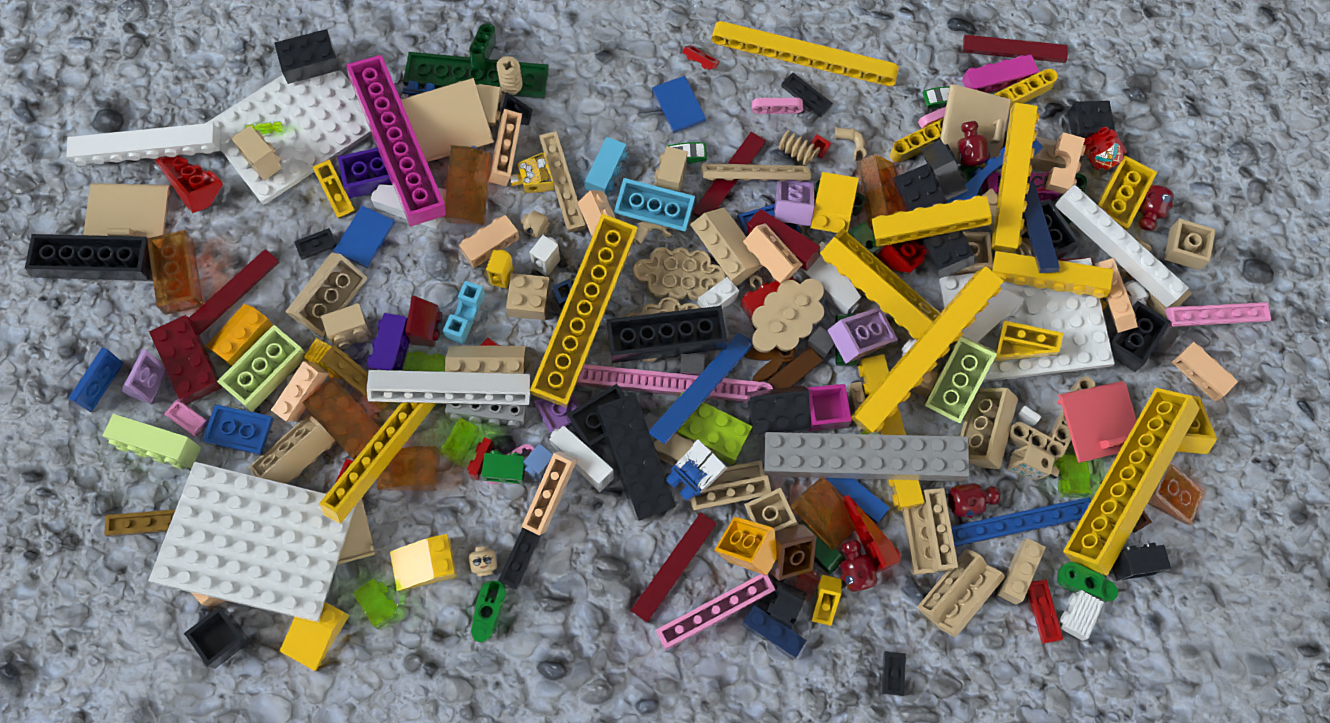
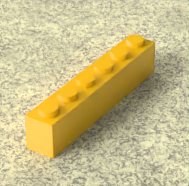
(932, 220)
(1071, 276)

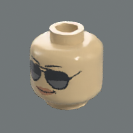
(535, 224)
(483, 561)

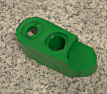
(1101, 587)
(483, 628)

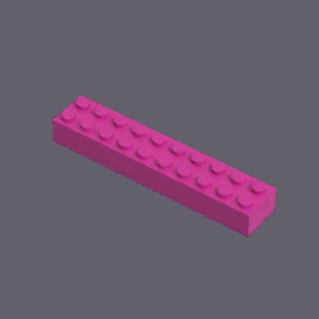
(396, 140)

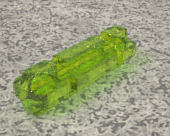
(266, 128)

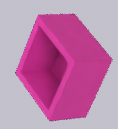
(829, 407)

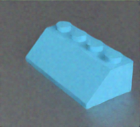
(654, 205)

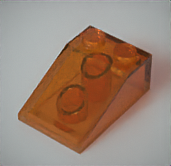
(412, 469)
(1177, 495)
(824, 512)

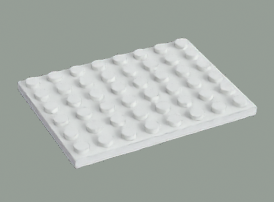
(318, 123)
(1077, 316)
(251, 543)

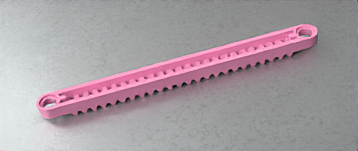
(663, 382)

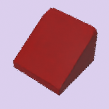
(824, 145)

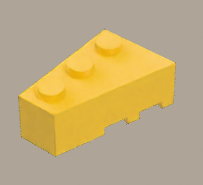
(1026, 341)

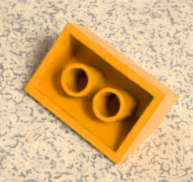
(239, 334)
(748, 545)

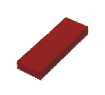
(1044, 612)

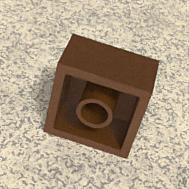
(794, 552)

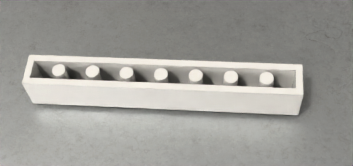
(143, 144)
(1121, 246)
(448, 387)

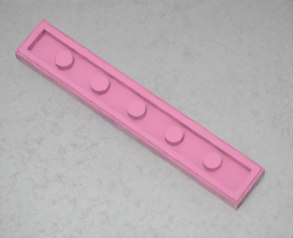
(1218, 314)

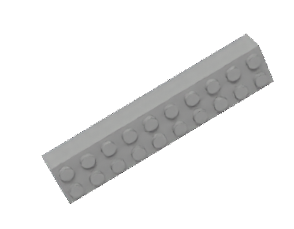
(867, 456)

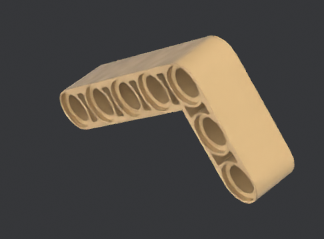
(1053, 440)

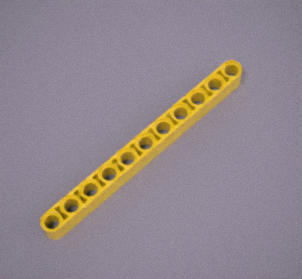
(805, 53)
(1019, 93)

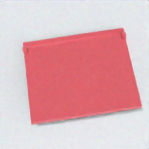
(1098, 419)

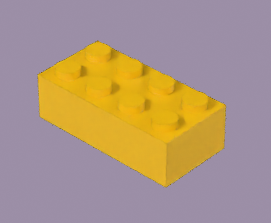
(1126, 191)

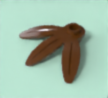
(775, 355)

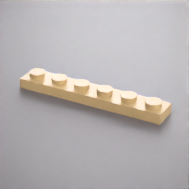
(760, 172)
(562, 182)

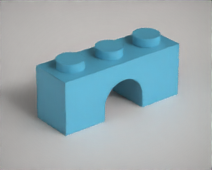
(469, 303)

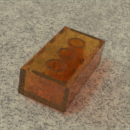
(175, 272)
(342, 417)

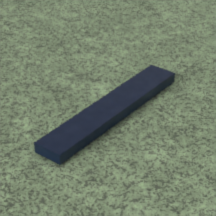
(1039, 233)

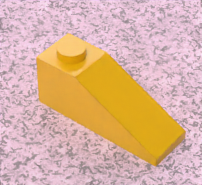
(333, 188)

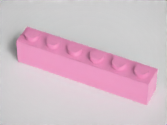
(714, 611)

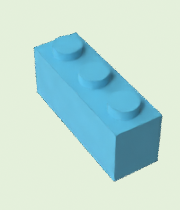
(606, 166)

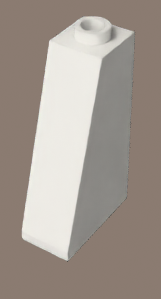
(386, 200)
(837, 288)
(997, 311)
(588, 463)

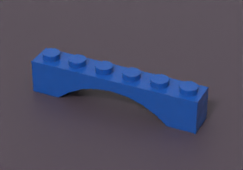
(980, 175)

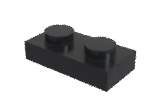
(315, 243)
(893, 673)

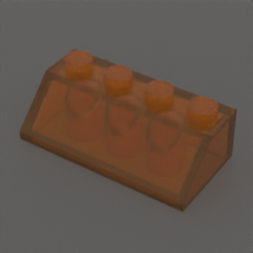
(467, 185)
(878, 187)

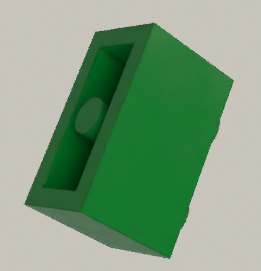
(503, 468)

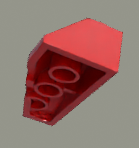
(190, 182)
(903, 255)
(872, 538)

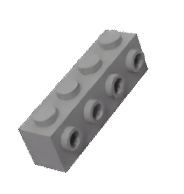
(492, 413)

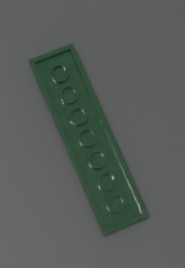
(449, 69)

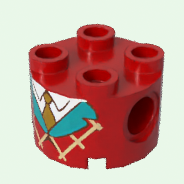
(1104, 149)

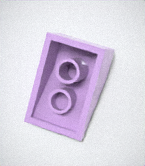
(794, 202)
(862, 334)
(144, 378)

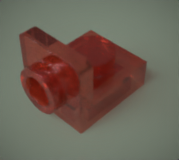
(808, 583)

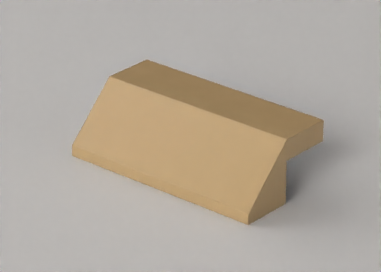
(734, 485)
(930, 534)
(960, 593)

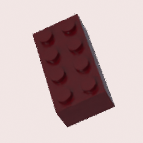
(185, 359)

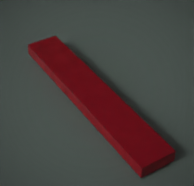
(1014, 48)
(721, 188)
(233, 290)
(673, 567)

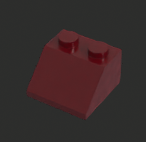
(423, 322)

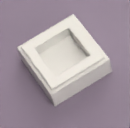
(1028, 416)

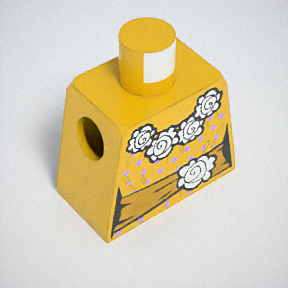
(534, 175)

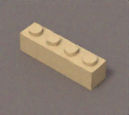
(856, 397)

